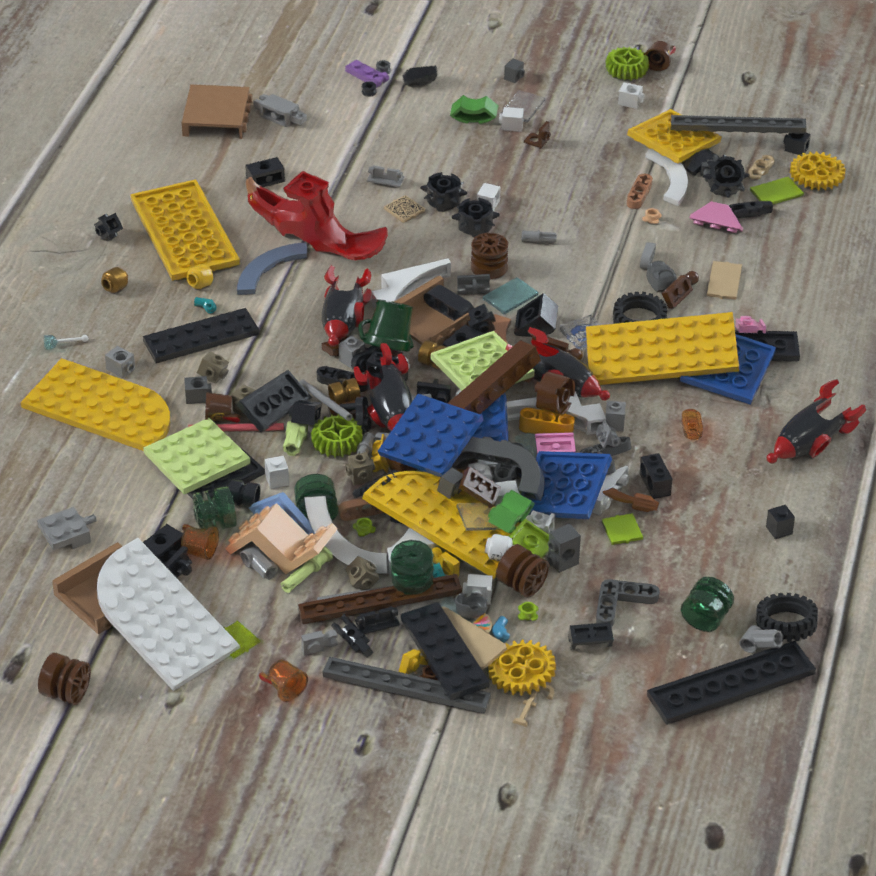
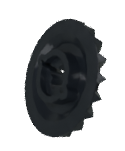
(360, 490)

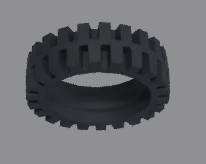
(638, 301)
(792, 604)

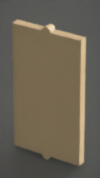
(724, 280)

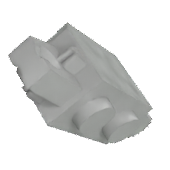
(279, 110)

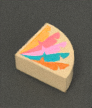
(484, 622)

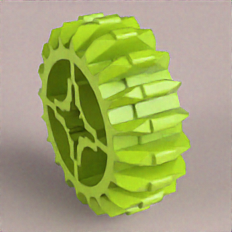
(627, 63)
(336, 436)

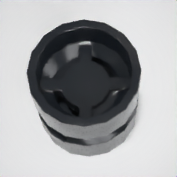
(244, 493)

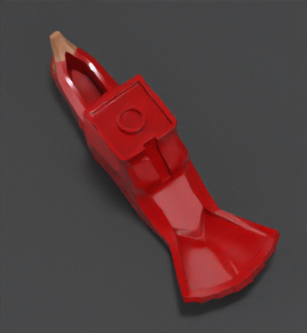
(313, 218)

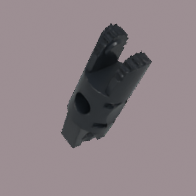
(751, 209)
(353, 636)

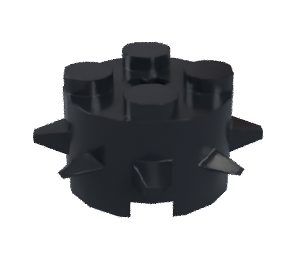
(726, 176)
(443, 191)
(475, 216)

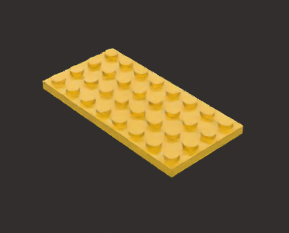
(184, 228)
(662, 348)

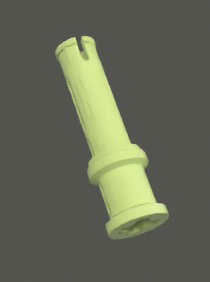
(306, 569)

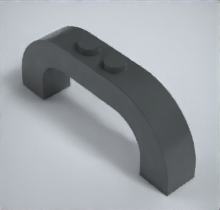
(505, 452)

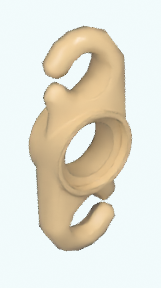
(755, 169)

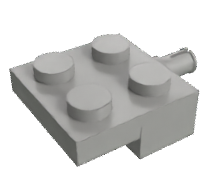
(66, 528)

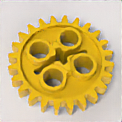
(817, 170)
(523, 668)

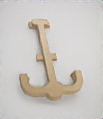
(521, 721)

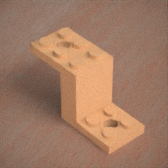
(280, 538)

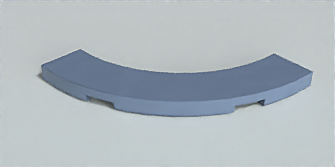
(251, 274)

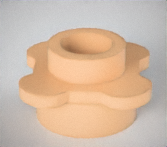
(652, 216)

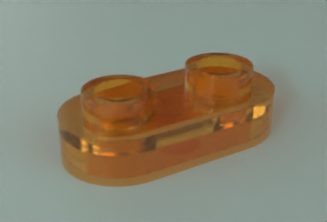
(692, 424)

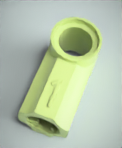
(294, 437)

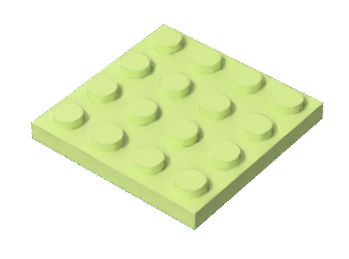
(471, 358)
(196, 456)

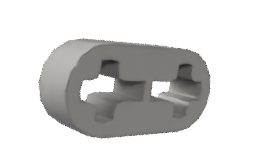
(647, 255)

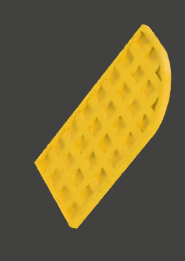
(100, 404)
(418, 505)

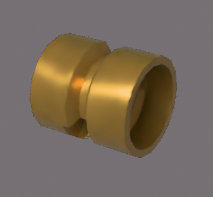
(425, 351)
(344, 392)

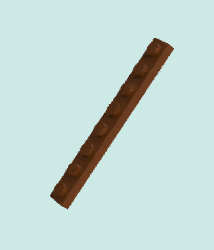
(375, 600)

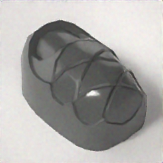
(660, 275)

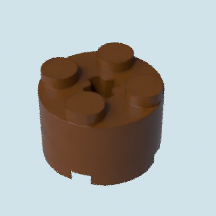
(554, 393)

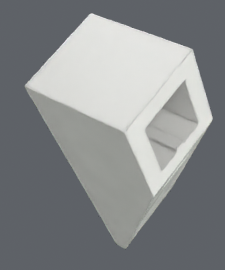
(615, 480)

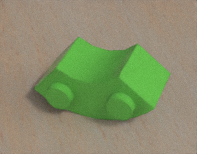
(474, 110)
(510, 511)

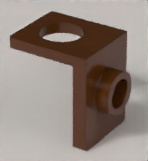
(543, 136)

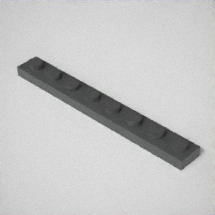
(738, 124)
(401, 684)

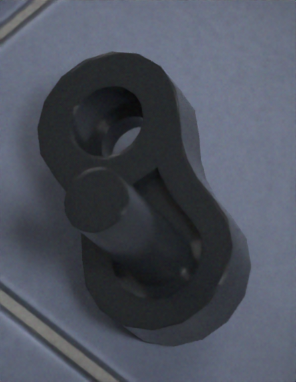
(360, 358)
(360, 405)

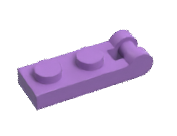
(366, 73)

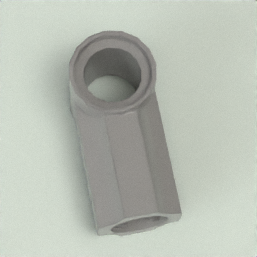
(259, 561)
(759, 638)

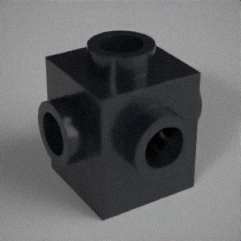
(108, 226)
(482, 319)

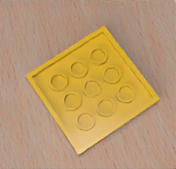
(673, 144)

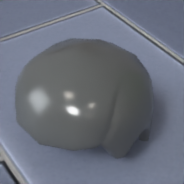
(471, 606)

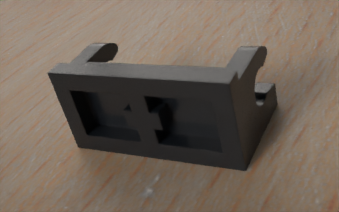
(590, 634)

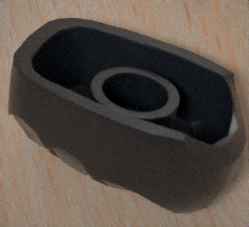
(420, 75)

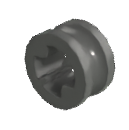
(383, 66)

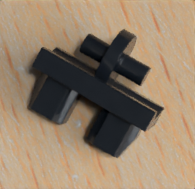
(437, 391)
(179, 562)

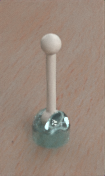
(51, 342)

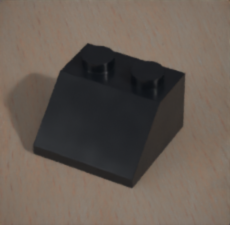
(537, 314)

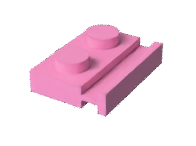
(748, 325)
(555, 442)

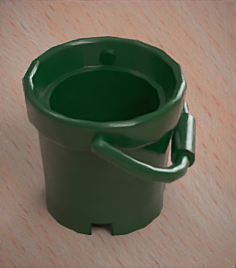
(389, 325)

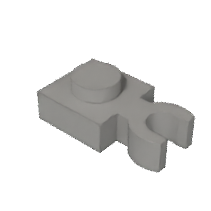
(316, 641)

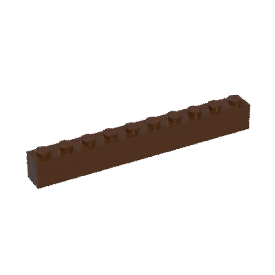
(490, 384)

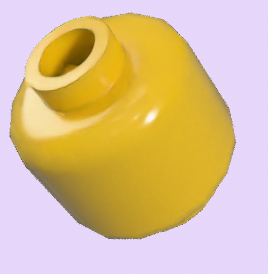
(200, 276)

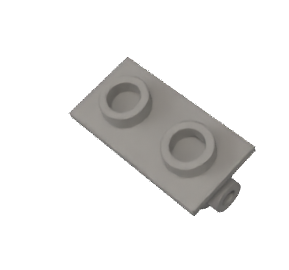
(378, 176)
(607, 435)

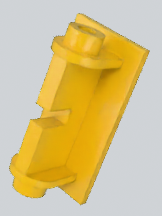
(379, 461)

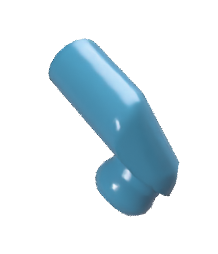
(499, 629)

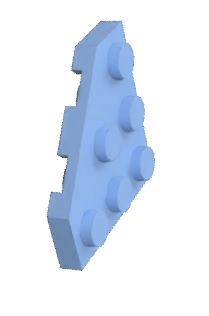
(288, 506)

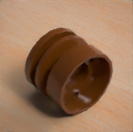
(489, 255)
(522, 570)
(64, 678)

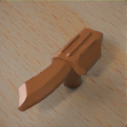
(639, 501)

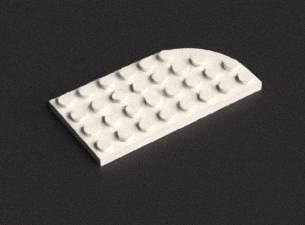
(160, 616)

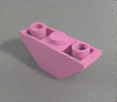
(718, 216)

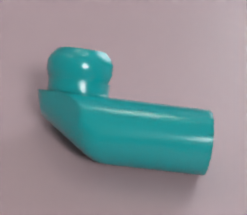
(207, 304)

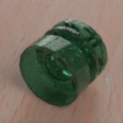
(315, 486)
(219, 509)
(412, 567)
(707, 604)

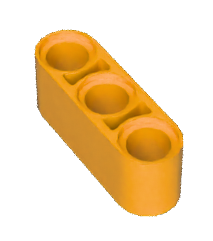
(544, 421)

